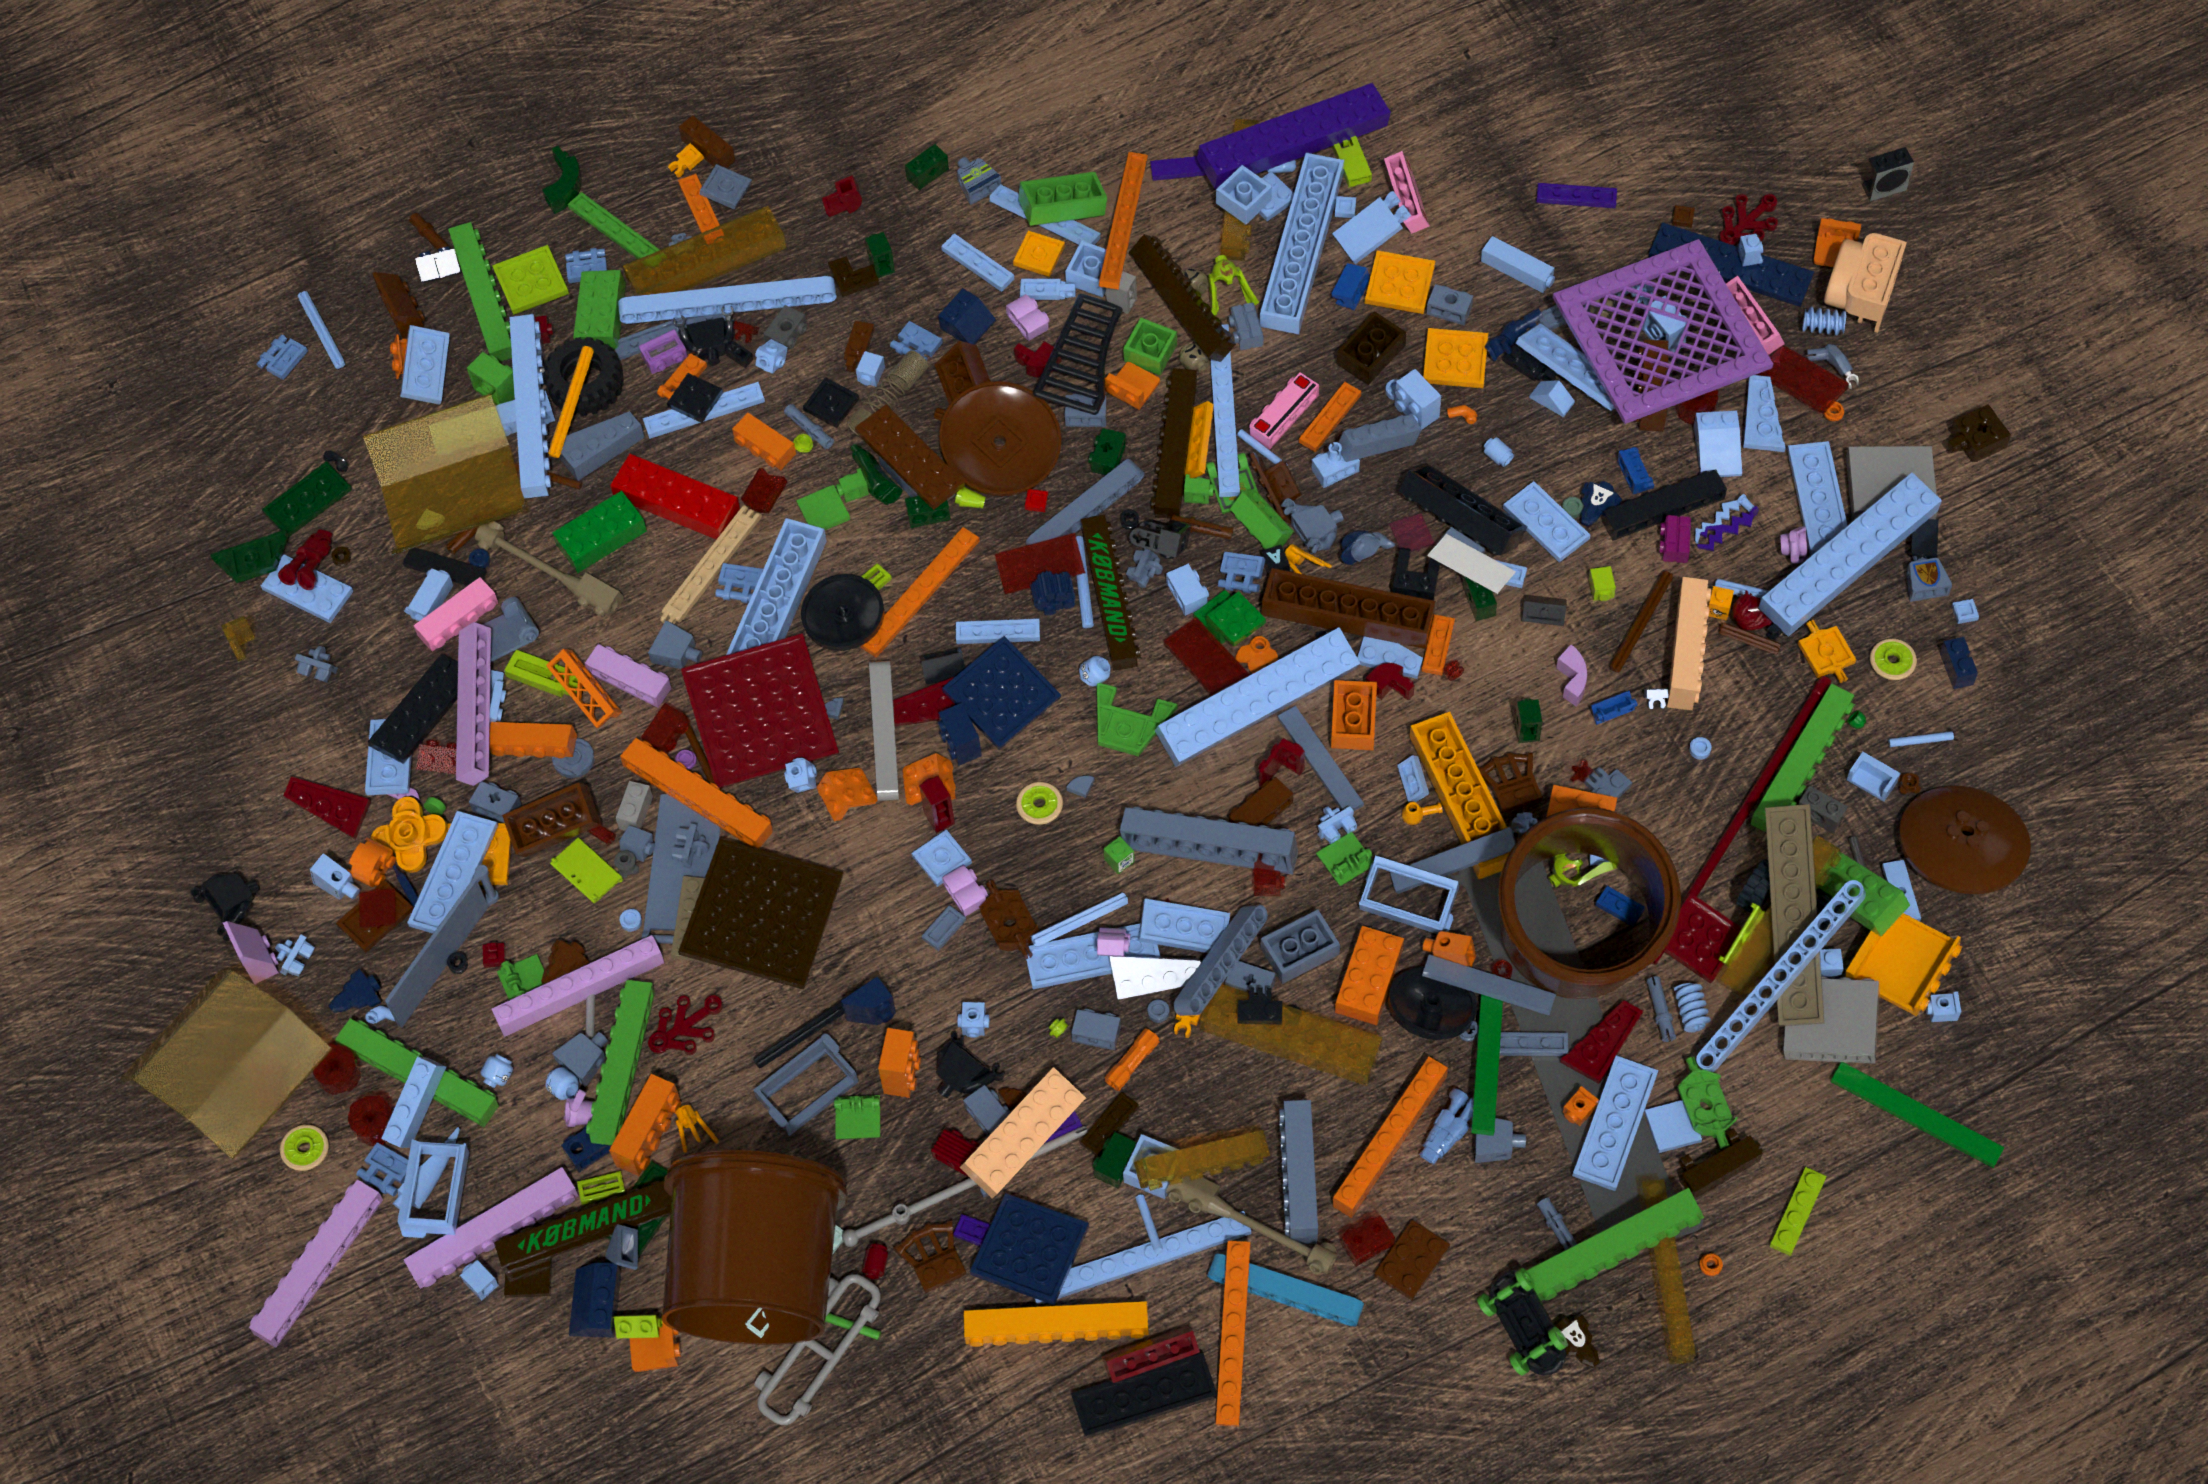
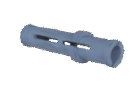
(814, 431)
(1663, 1017)
(1546, 1208)

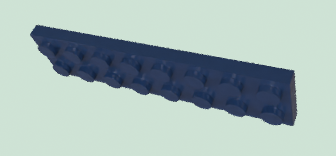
(1770, 278)

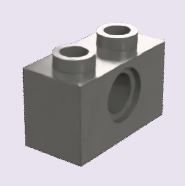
(789, 320)
(1824, 809)

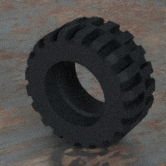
(594, 395)

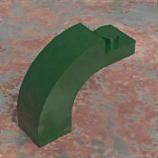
(568, 185)

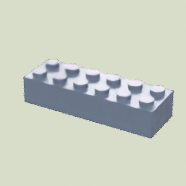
(1298, 1171)

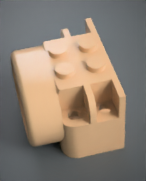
(1865, 276)

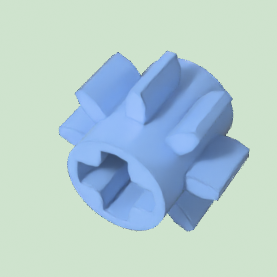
(1522, 823)

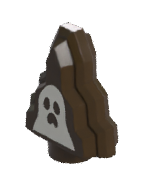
(1579, 1340)

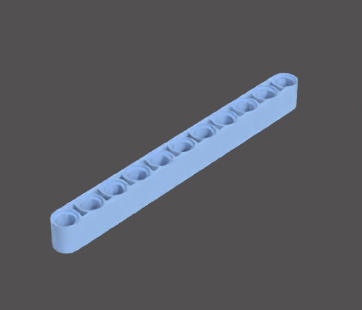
(740, 297)
(1782, 965)

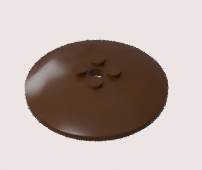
(1005, 413)
(1961, 863)

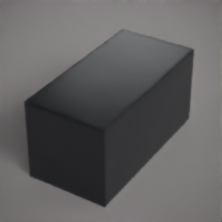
(739, 354)

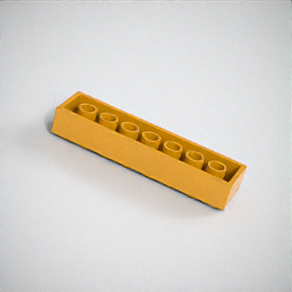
(1458, 784)

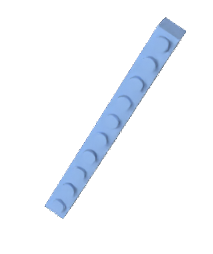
(528, 406)

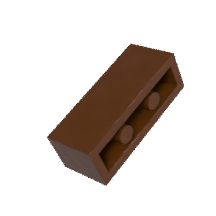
(707, 142)
(1264, 805)

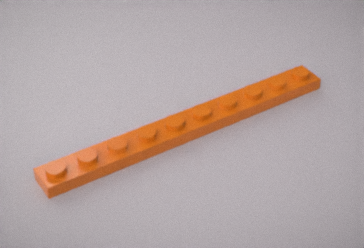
(1123, 221)

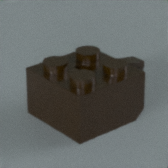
(1979, 434)

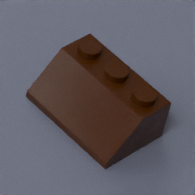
(398, 302)
(961, 369)

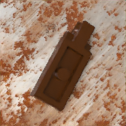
(858, 343)

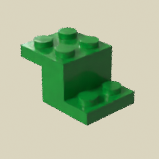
(1230, 617)

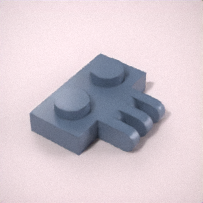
(1610, 785)

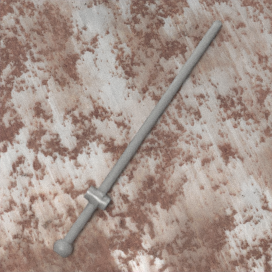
(902, 1213)

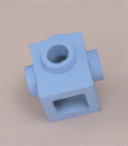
(771, 356)
(800, 775)
(973, 1019)

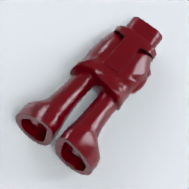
(313, 550)

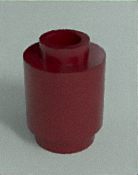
(875, 1261)

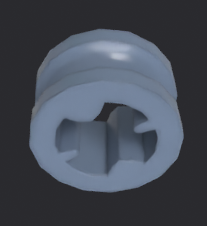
(1470, 1037)

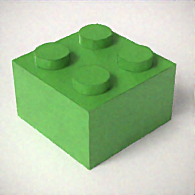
(1150, 346)
(492, 378)

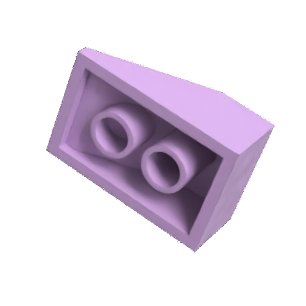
(252, 951)

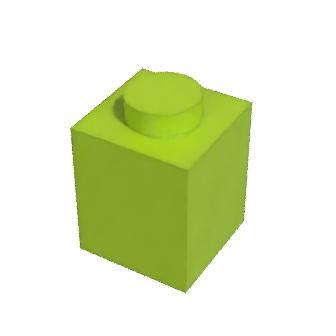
(1602, 583)

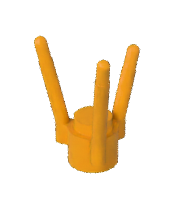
(1296, 556)
(687, 1118)

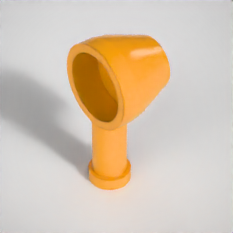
(1416, 817)

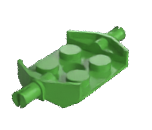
(1704, 1087)

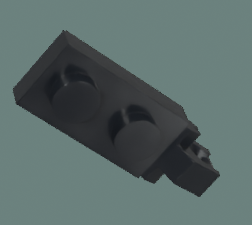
(1528, 365)

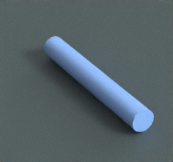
(1259, 447)
(1919, 739)
(1150, 1227)

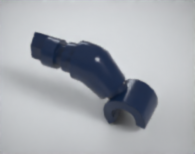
(1510, 334)

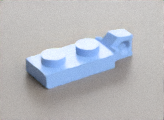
(1047, 289)

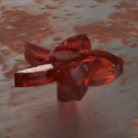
(1581, 771)

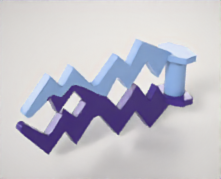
(1719, 528)

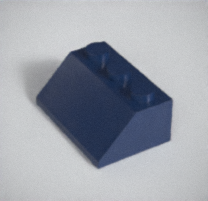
(595, 1300)

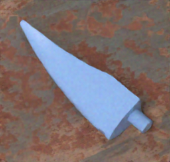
(428, 1175)

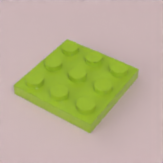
(530, 279)

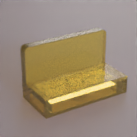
(238, 633)

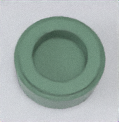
(1573, 506)

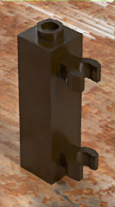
(1721, 1166)

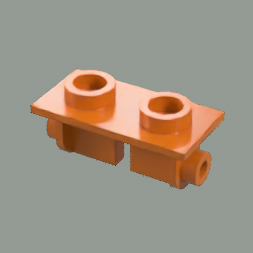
(398, 349)

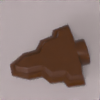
(563, 960)

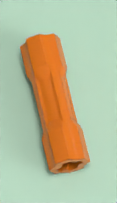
(1130, 1061)

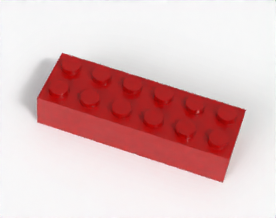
(675, 496)

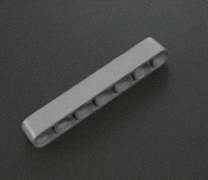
(883, 731)

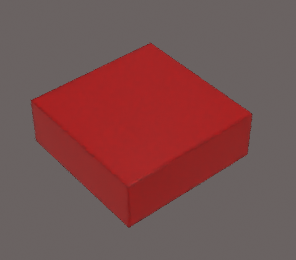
(1036, 500)

